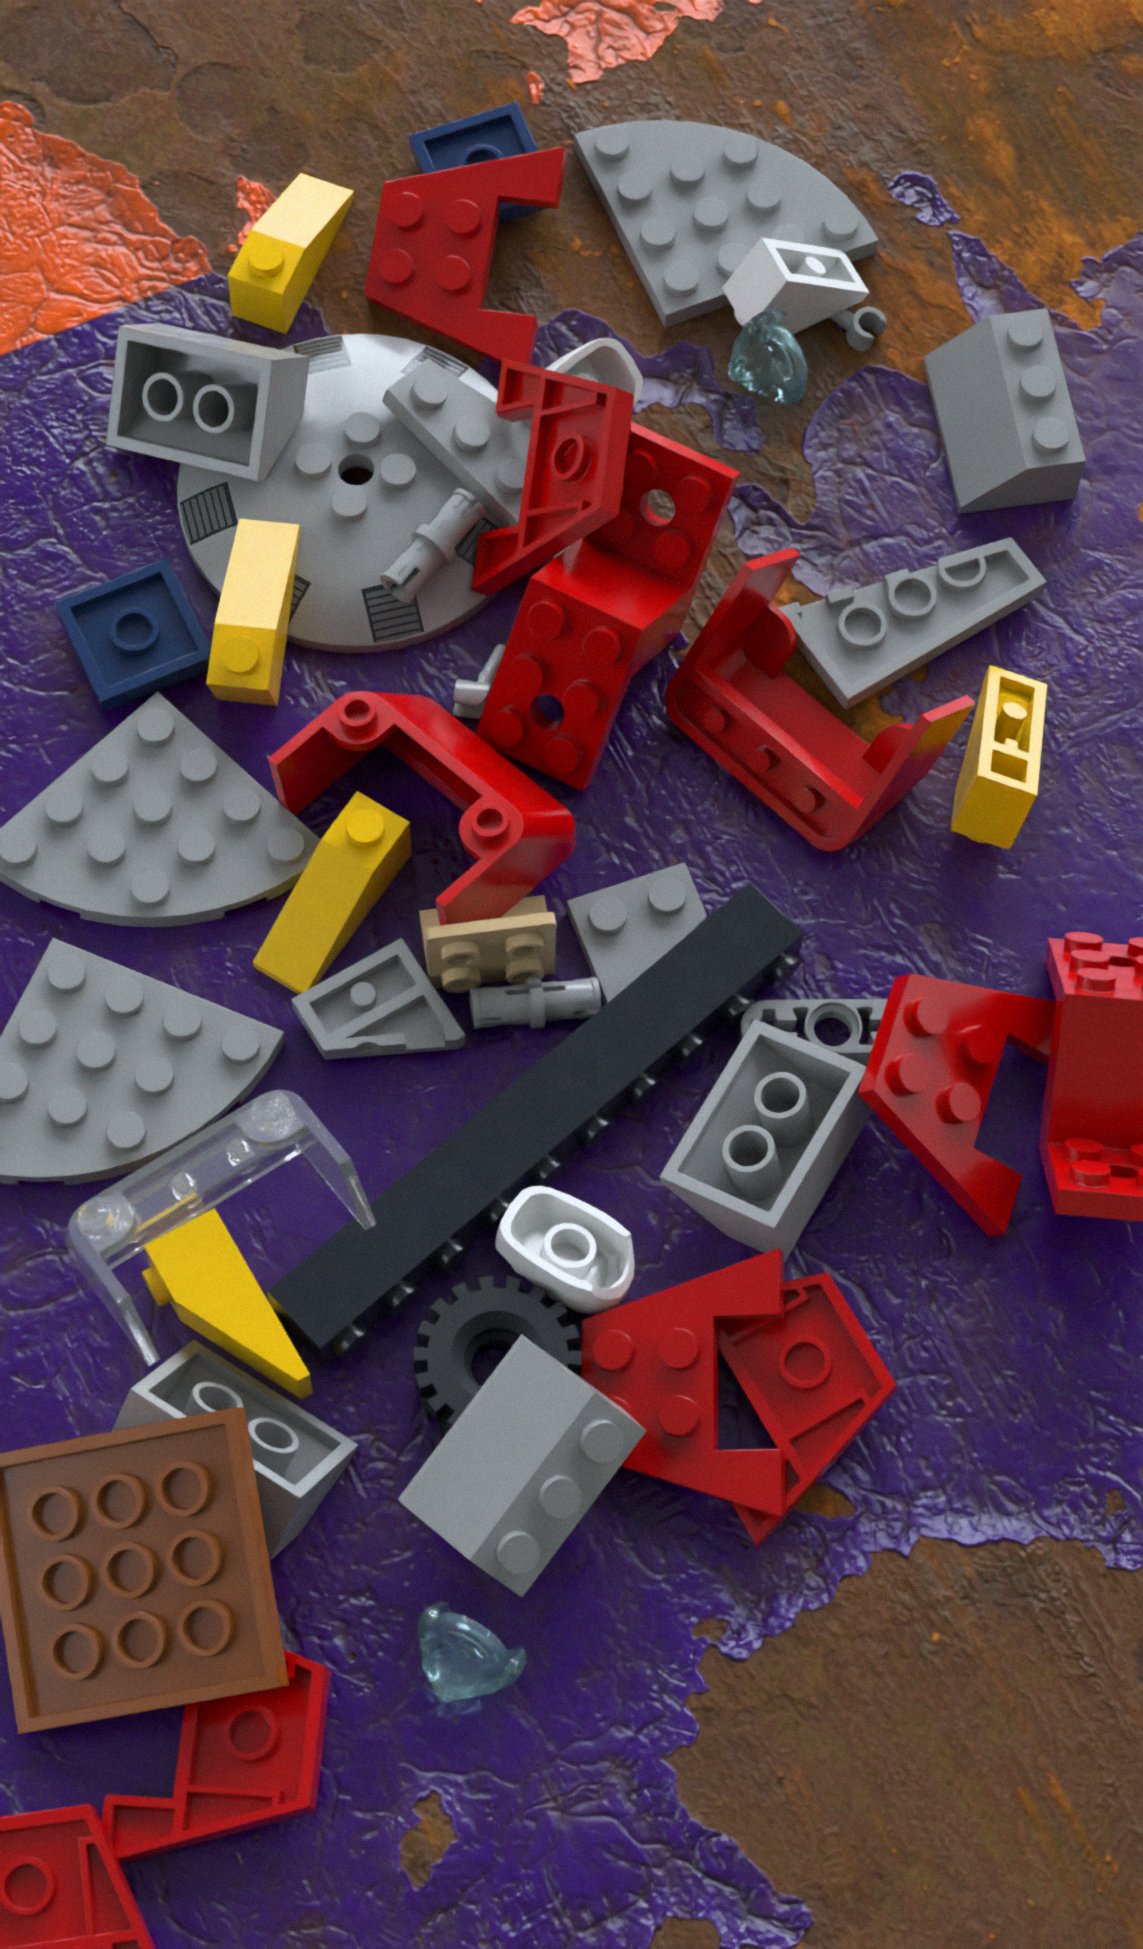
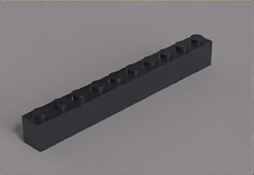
(537, 1126)

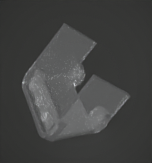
(193, 1181)

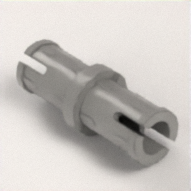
(433, 545)
(534, 1002)

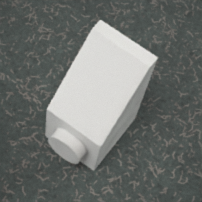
(793, 278)

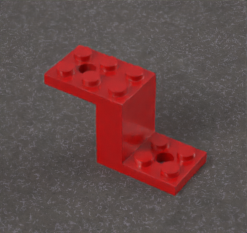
(606, 611)
(1095, 1079)

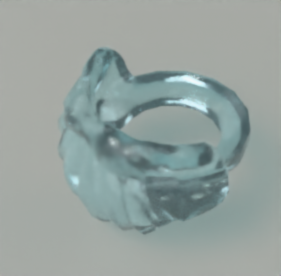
(762, 365)
(464, 1656)

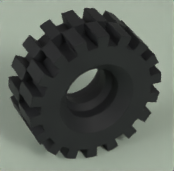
(479, 1320)

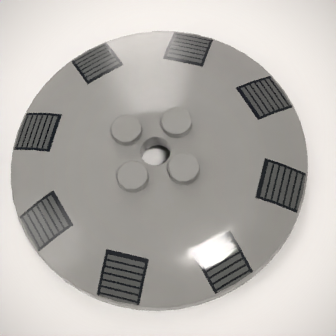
(347, 529)

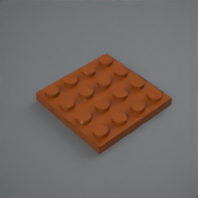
(135, 1572)

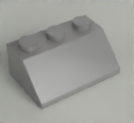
(204, 399)
(1005, 414)
(769, 1138)
(291, 1449)
(522, 1465)

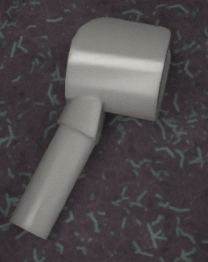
(864, 317)
(472, 696)

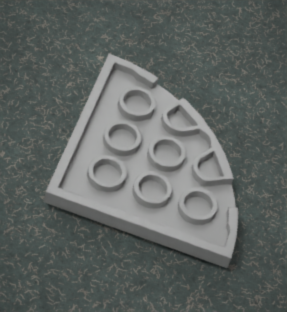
(700, 200)
(154, 830)
(116, 1069)

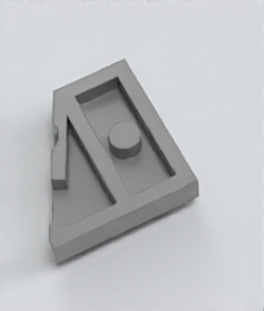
(634, 924)
(378, 1009)

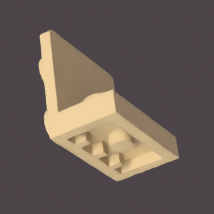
(492, 949)

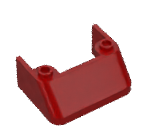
(777, 735)
(508, 818)

